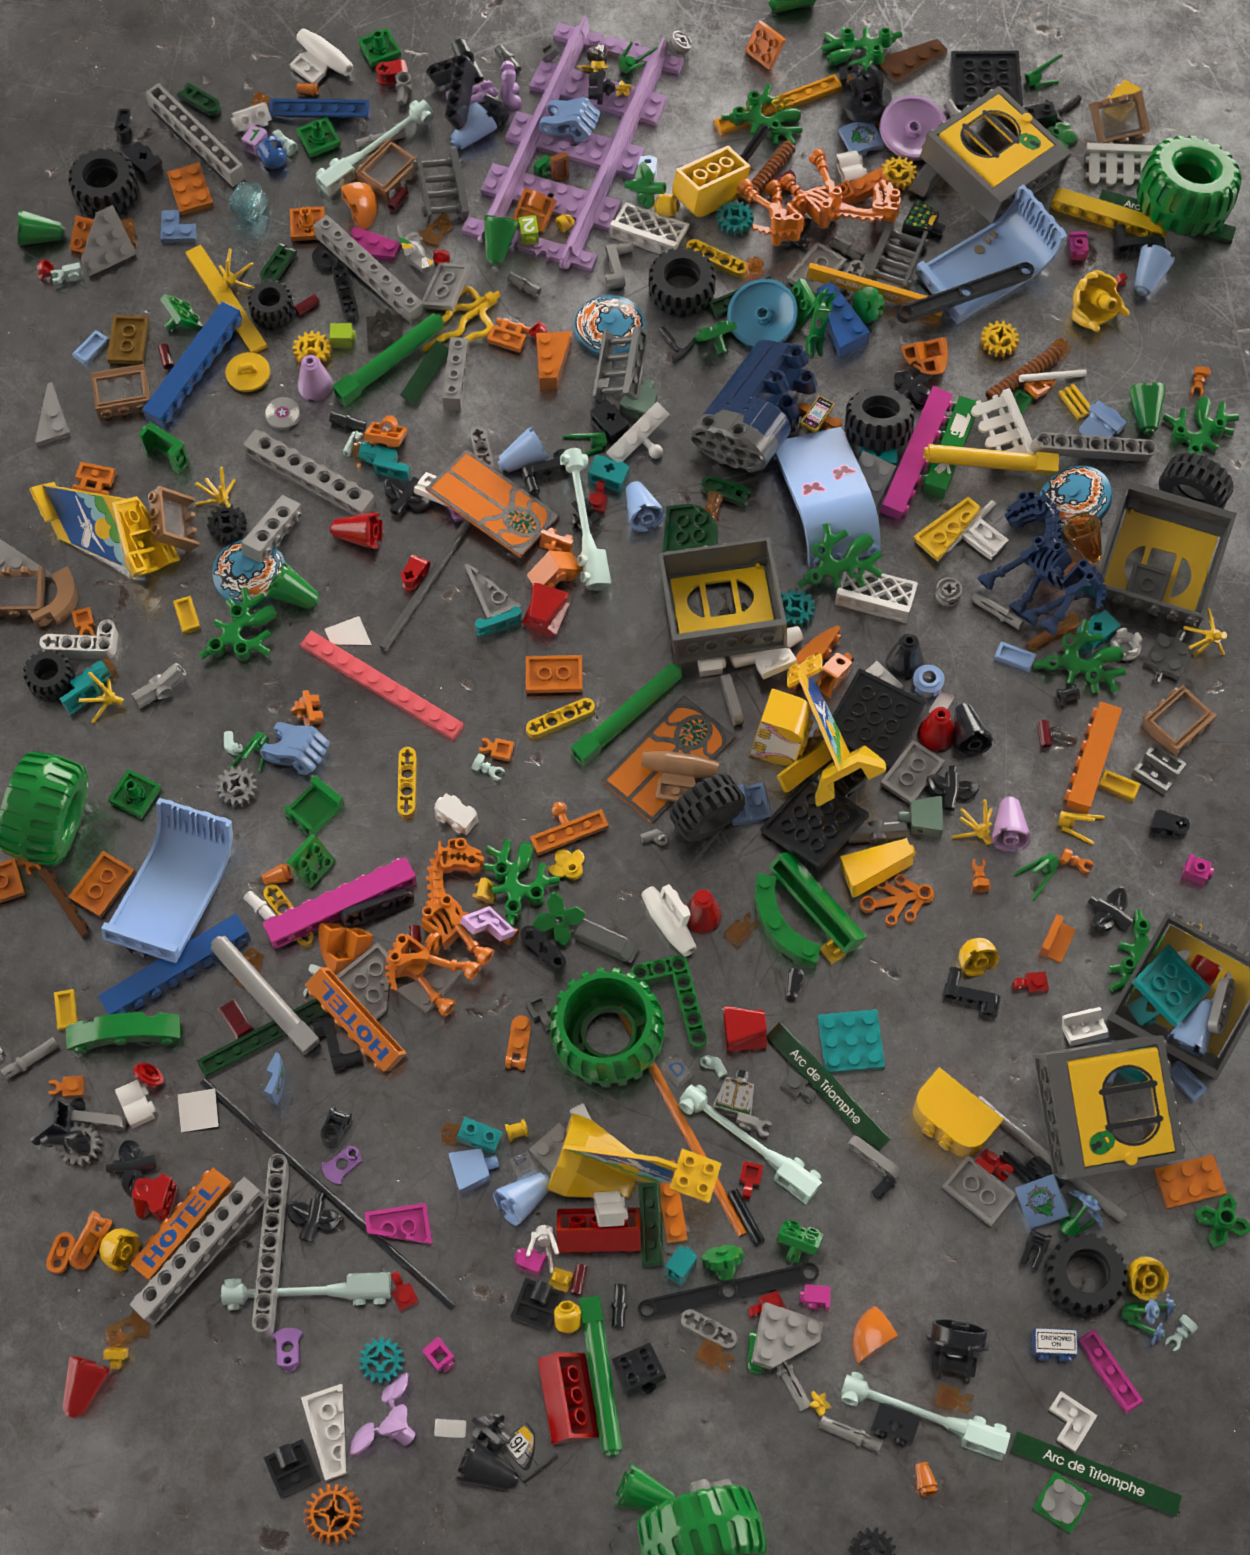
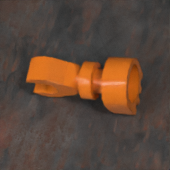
(1201, 374)
(1067, 856)
(980, 882)

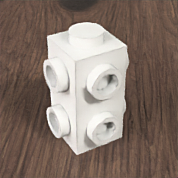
(253, 115)
(456, 814)

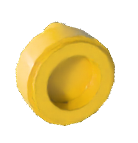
(563, 224)

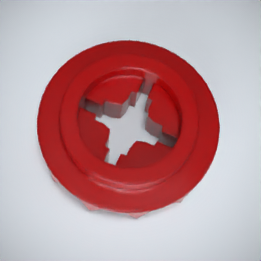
(148, 1074)

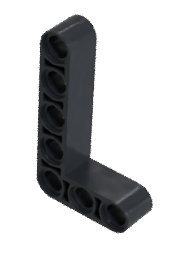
(460, 74)

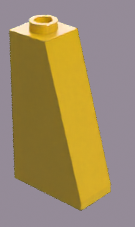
(874, 865)

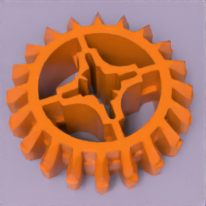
(314, 1511)

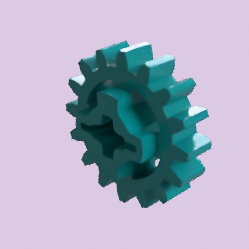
(735, 217)
(795, 607)
(372, 1360)

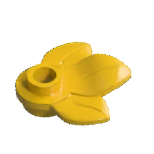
(595, 65)
(566, 862)

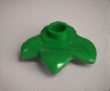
(1063, 133)

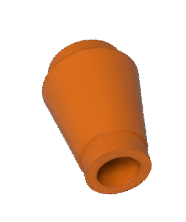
(277, 875)
(925, 1480)

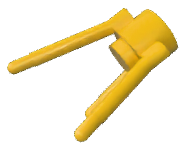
(1068, 819)

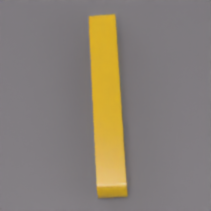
(1104, 213)

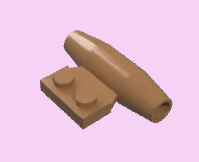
(677, 771)

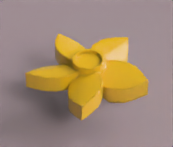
(623, 88)
(780, 103)
(819, 1403)

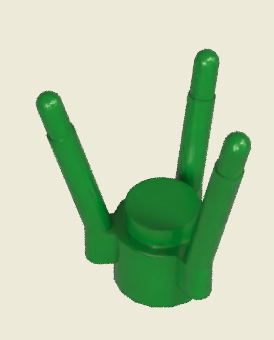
(627, 63)
(1034, 76)
(596, 439)
(255, 744)
(1046, 864)

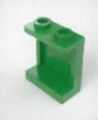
(154, 437)
(314, 807)

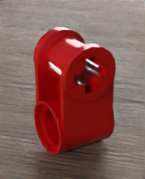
(390, 69)
(414, 572)

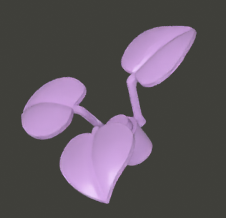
(393, 1426)

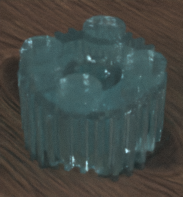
(248, 201)

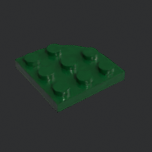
(688, 528)

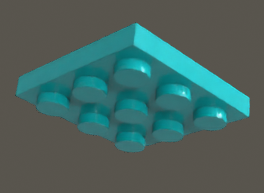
(1171, 985)
(851, 1041)

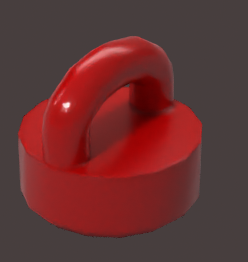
(441, 256)
(44, 268)
(539, 327)

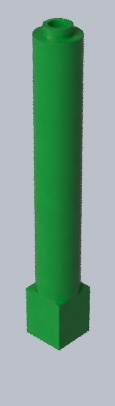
(351, 386)
(590, 744)
(600, 1376)

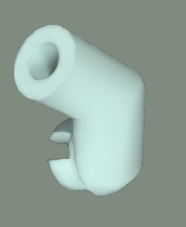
(355, 437)
(231, 746)
(715, 1064)

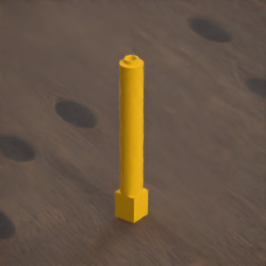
(1039, 464)

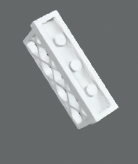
(644, 238)
(873, 604)

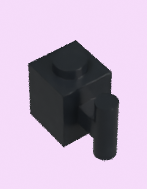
(496, 109)

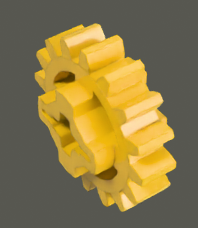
(899, 172)
(991, 335)
(312, 345)

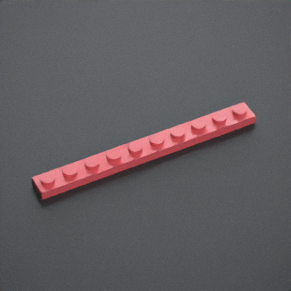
(382, 685)

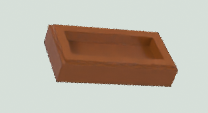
(560, 166)

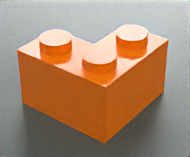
(555, 567)

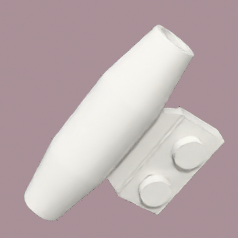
(319, 56)
(771, 661)
(670, 917)

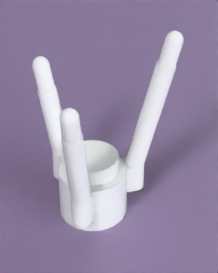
(544, 1237)

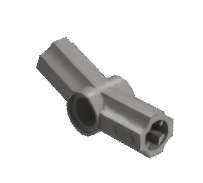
(159, 686)

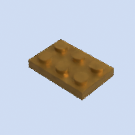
(128, 339)

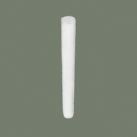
(1052, 375)
(982, 514)

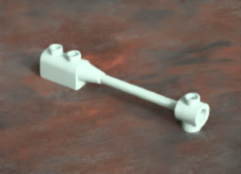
(342, 170)
(593, 560)
(789, 1172)
(357, 1288)
(974, 1433)

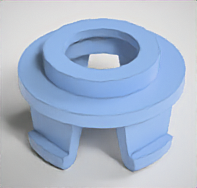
(929, 688)

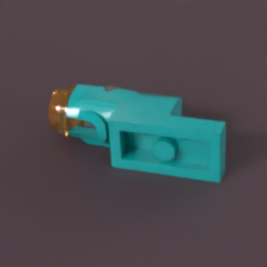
(383, 459)
(85, 686)

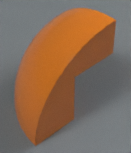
(362, 203)
(927, 356)
(342, 945)
(871, 1334)

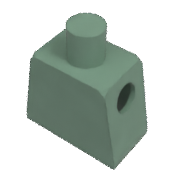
(646, 399)
(924, 816)

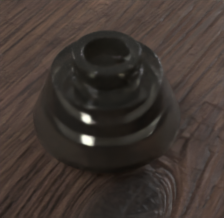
(597, 53)

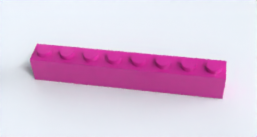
(912, 461)
(327, 907)

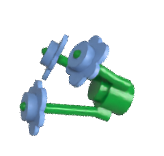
(1071, 1225)
(1133, 1312)

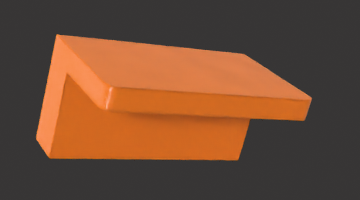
(1057, 940)

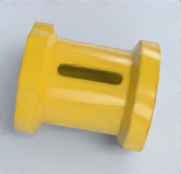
(516, 1130)

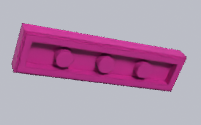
(1110, 1371)

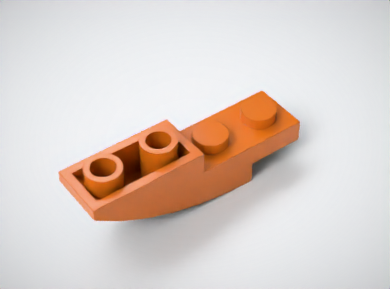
(861, 188)
(820, 644)

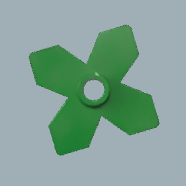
(548, 920)
(1214, 1218)

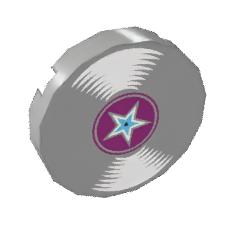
(282, 413)

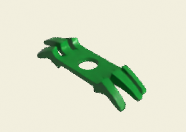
(821, 310)

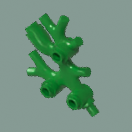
(873, 46)
(754, 116)
(1209, 427)
(833, 568)
(241, 619)
(1074, 664)
(509, 872)
(1135, 949)

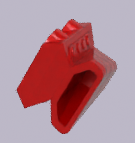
(546, 609)
(744, 1029)
(154, 1197)

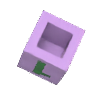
(253, 138)

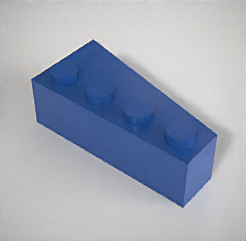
(843, 324)

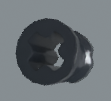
(1068, 694)

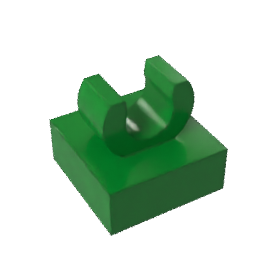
(542, 166)

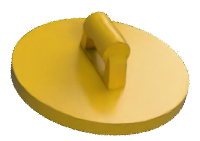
(247, 372)

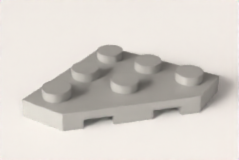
(106, 242)
(368, 980)
(783, 1335)

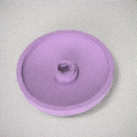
(907, 123)

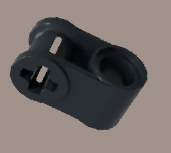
(849, 785)
(1167, 824)
(335, 1123)

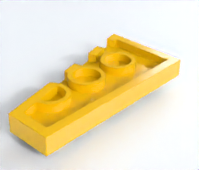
(945, 530)

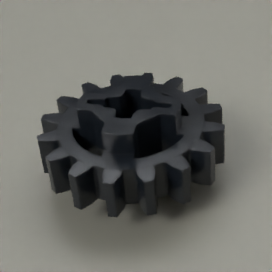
(226, 530)
(874, 1542)

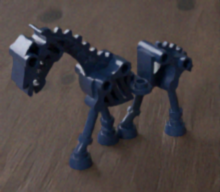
(1048, 561)

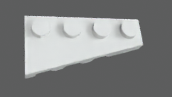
(326, 1422)

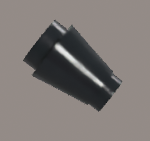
(794, 982)

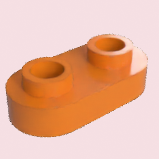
(59, 1253)

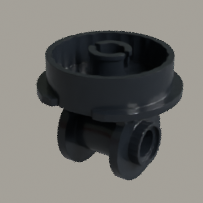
(866, 96)
(961, 1336)

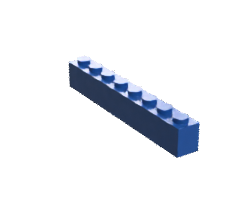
(192, 364)
(165, 974)

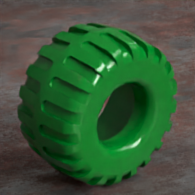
(1189, 185)
(42, 808)
(598, 995)
(704, 1524)

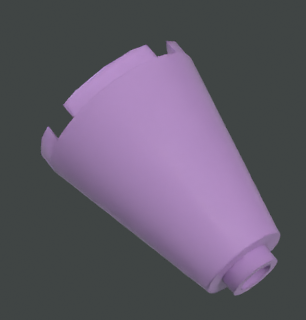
(314, 379)
(1010, 827)

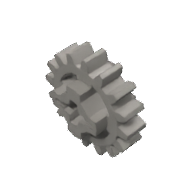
(236, 793)
(75, 1157)

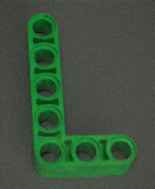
(682, 994)

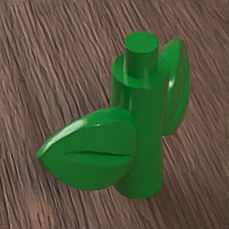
(645, 186)

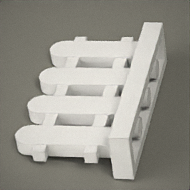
(1112, 155)
(1011, 417)

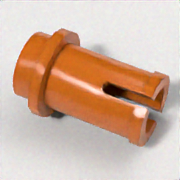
(303, 88)

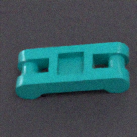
(498, 622)

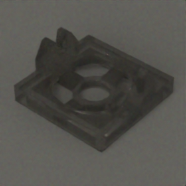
(383, 342)

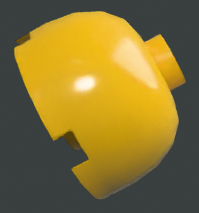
(977, 956)
(119, 1248)
(1147, 1277)

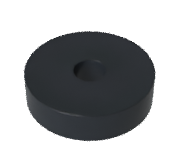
(324, 264)

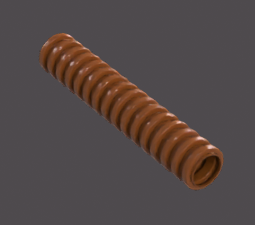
(770, 169)
(1034, 366)

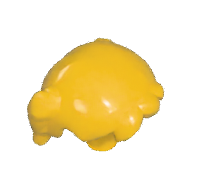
(1096, 300)

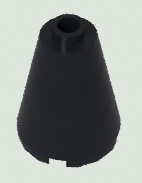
(905, 657)
(970, 732)
(485, 1468)

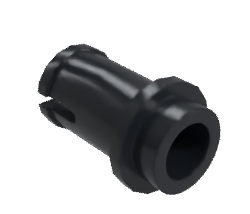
(883, 1187)

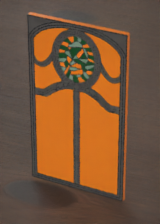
(492, 502)
(680, 730)

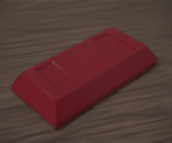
(235, 1019)

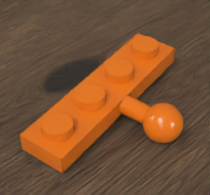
(568, 830)

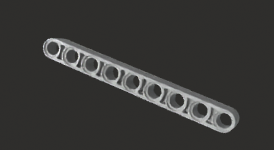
(274, 1253)

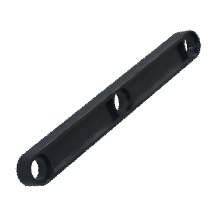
(954, 296)
(713, 1294)

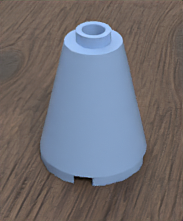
(476, 127)
(1151, 268)
(523, 452)
(642, 508)
(1193, 1030)
(521, 1197)

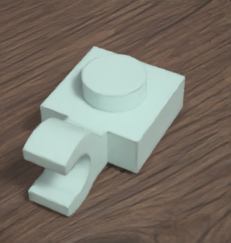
(69, 272)

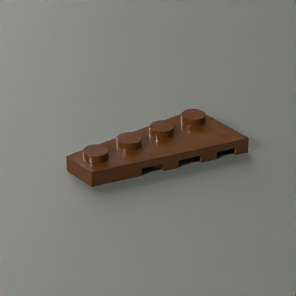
(911, 60)
(60, 894)

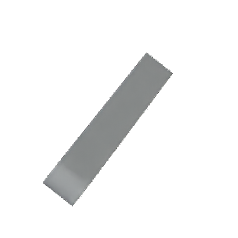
(1100, 442)

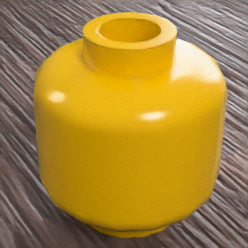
(666, 205)
(567, 1317)

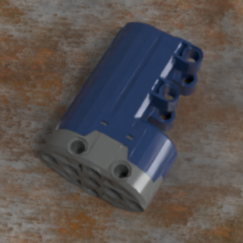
(755, 406)

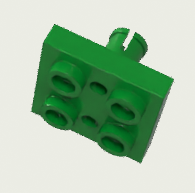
(379, 43)
(318, 133)
(805, 300)
(180, 314)
(716, 334)
(131, 789)
(307, 859)
(799, 1239)

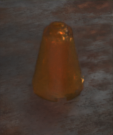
(1085, 535)

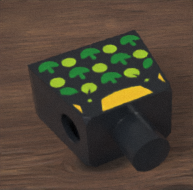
(921, 219)

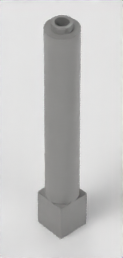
(264, 994)

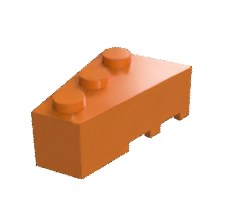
(552, 355)

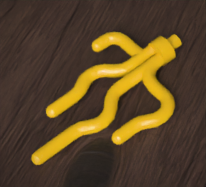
(479, 307)

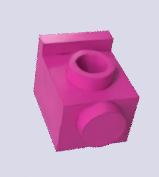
(1077, 245)
(1194, 874)
(531, 1264)
(816, 1297)
(437, 1348)

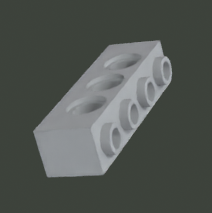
(455, 374)
(271, 529)

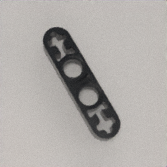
(346, 291)
(376, 905)

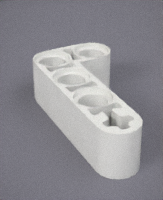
(79, 642)

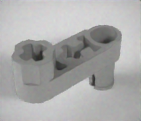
(616, 278)

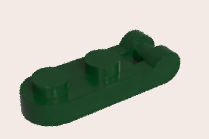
(199, 99)
(277, 263)
(727, 489)

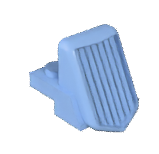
(1102, 421)

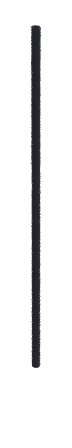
(329, 1195)

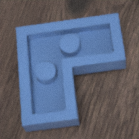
(175, 232)

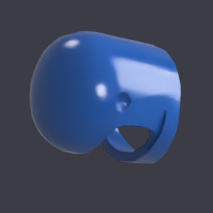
(272, 157)

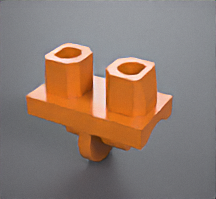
(553, 542)
(304, 709)

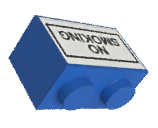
(1054, 1343)

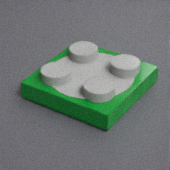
(1062, 1502)

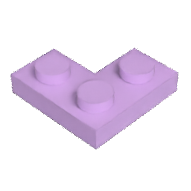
(490, 920)

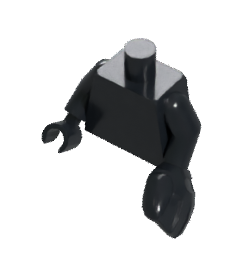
(53, 1126)

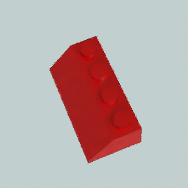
(579, 1232)
(568, 1397)

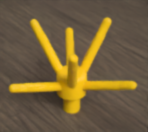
(230, 278)
(219, 497)
(1212, 636)
(108, 697)
(981, 830)

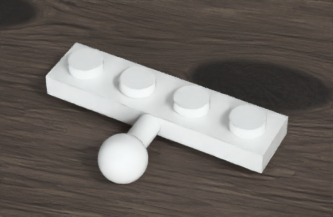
(639, 434)

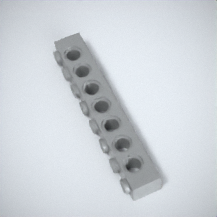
(195, 134)
(368, 269)
(255, 446)
(196, 1261)

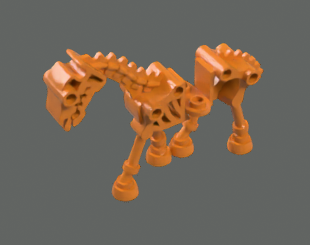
(820, 203)
(439, 914)

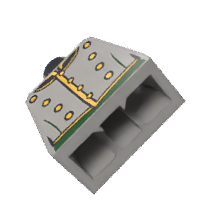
(735, 1095)

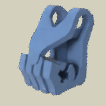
(570, 119)
(298, 747)

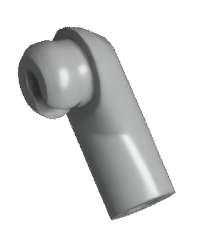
(655, 835)

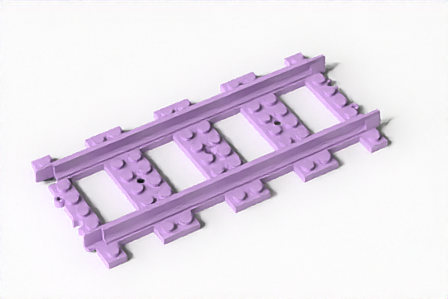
(609, 155)

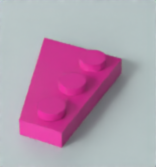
(376, 245)
(400, 1223)

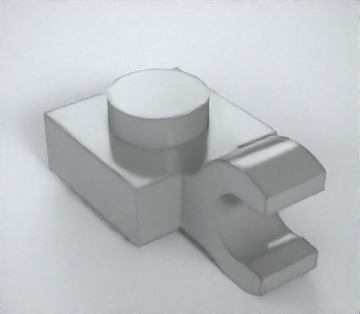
(748, 1122)

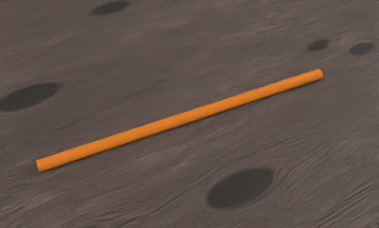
(690, 1137)

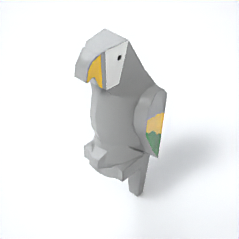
(414, 251)

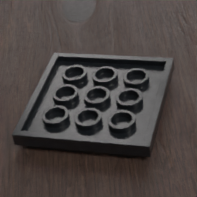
(981, 71)
(877, 716)
(811, 830)

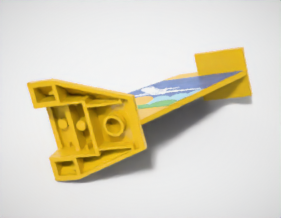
(105, 527)
(844, 761)
(600, 1163)

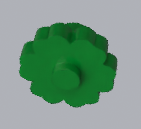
(868, 304)
(723, 1260)

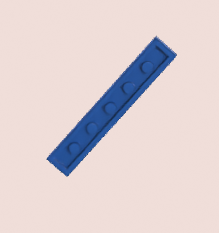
(320, 108)

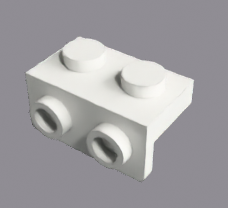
(1084, 1026)

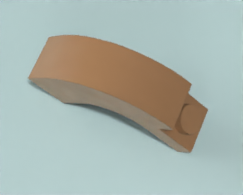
(63, 603)

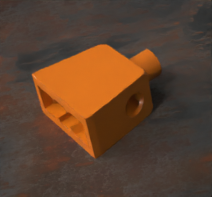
(838, 668)

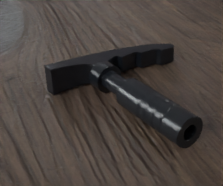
(1067, 106)
(680, 351)

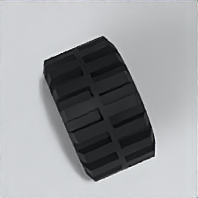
(266, 293)
(39, 665)

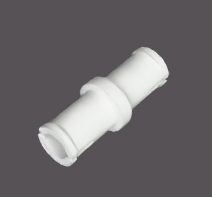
(260, 907)

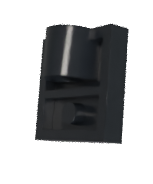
(537, 1304)
(639, 1370)
(291, 1468)

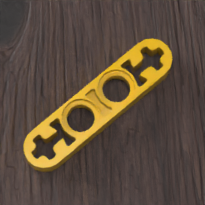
(718, 256)
(562, 721)
(407, 782)
(270, 900)

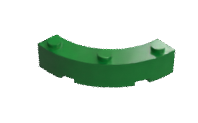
(776, 928)
(121, 1029)

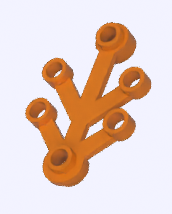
(900, 899)

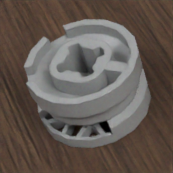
(679, 44)
(944, 596)

